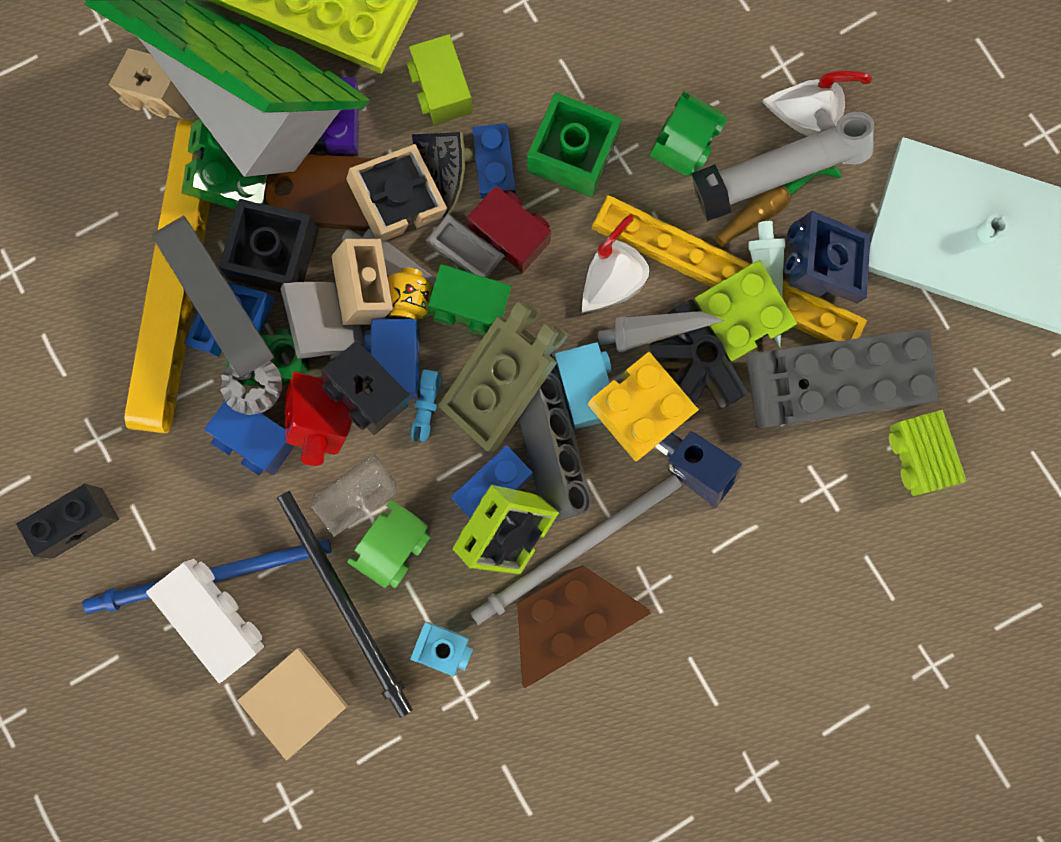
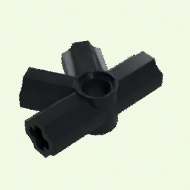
(692, 373)

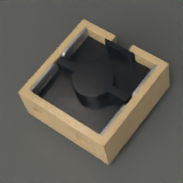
(396, 192)

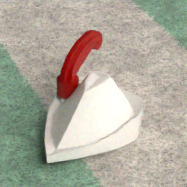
(800, 102)
(614, 272)

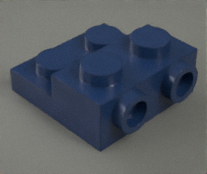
(828, 258)

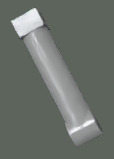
(846, 142)

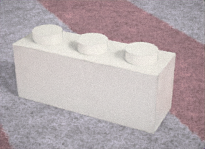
(206, 619)

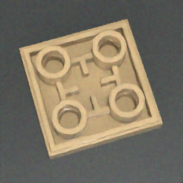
(292, 703)

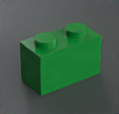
(467, 299)

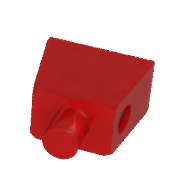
(314, 419)

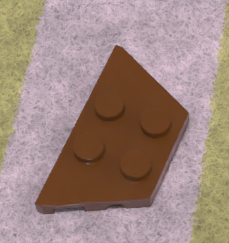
(570, 620)

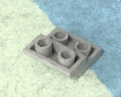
(317, 320)

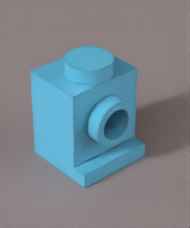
(430, 638)

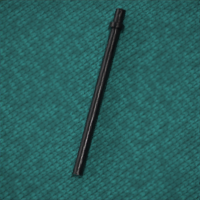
(391, 687)

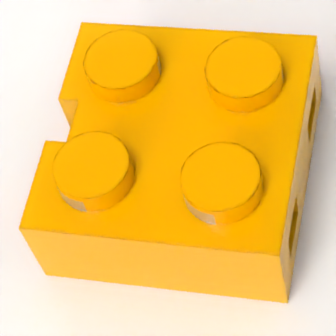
(642, 406)

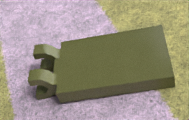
(502, 376)

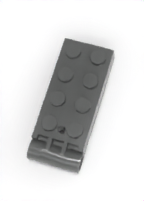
(842, 378)

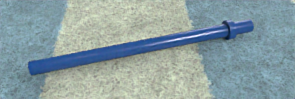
(114, 599)

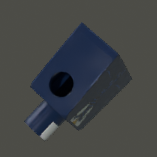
(710, 476)

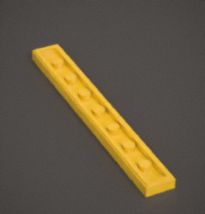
(715, 265)

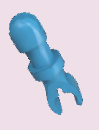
(429, 389)

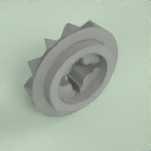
(258, 399)

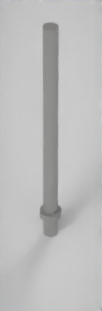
(498, 602)

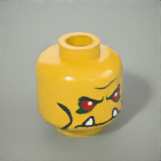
(409, 294)

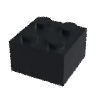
(268, 246)

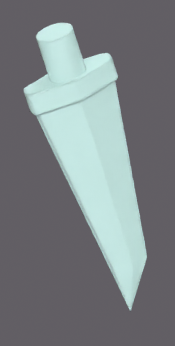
(771, 254)

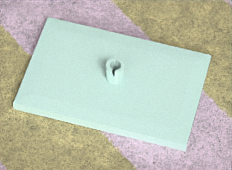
(971, 234)

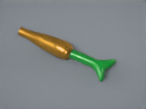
(766, 206)

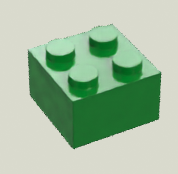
(573, 144)

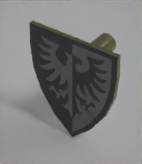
(445, 161)

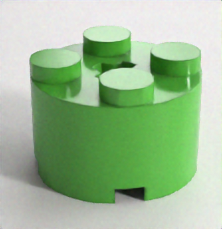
(389, 545)

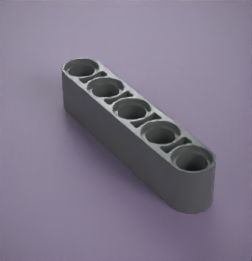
(212, 297)
(554, 450)

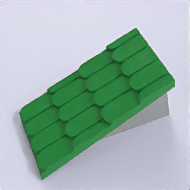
(247, 91)

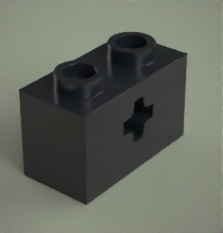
(360, 369)
(67, 521)

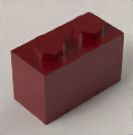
(510, 228)

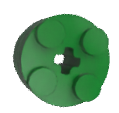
(687, 135)

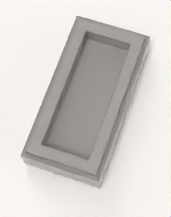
(464, 248)

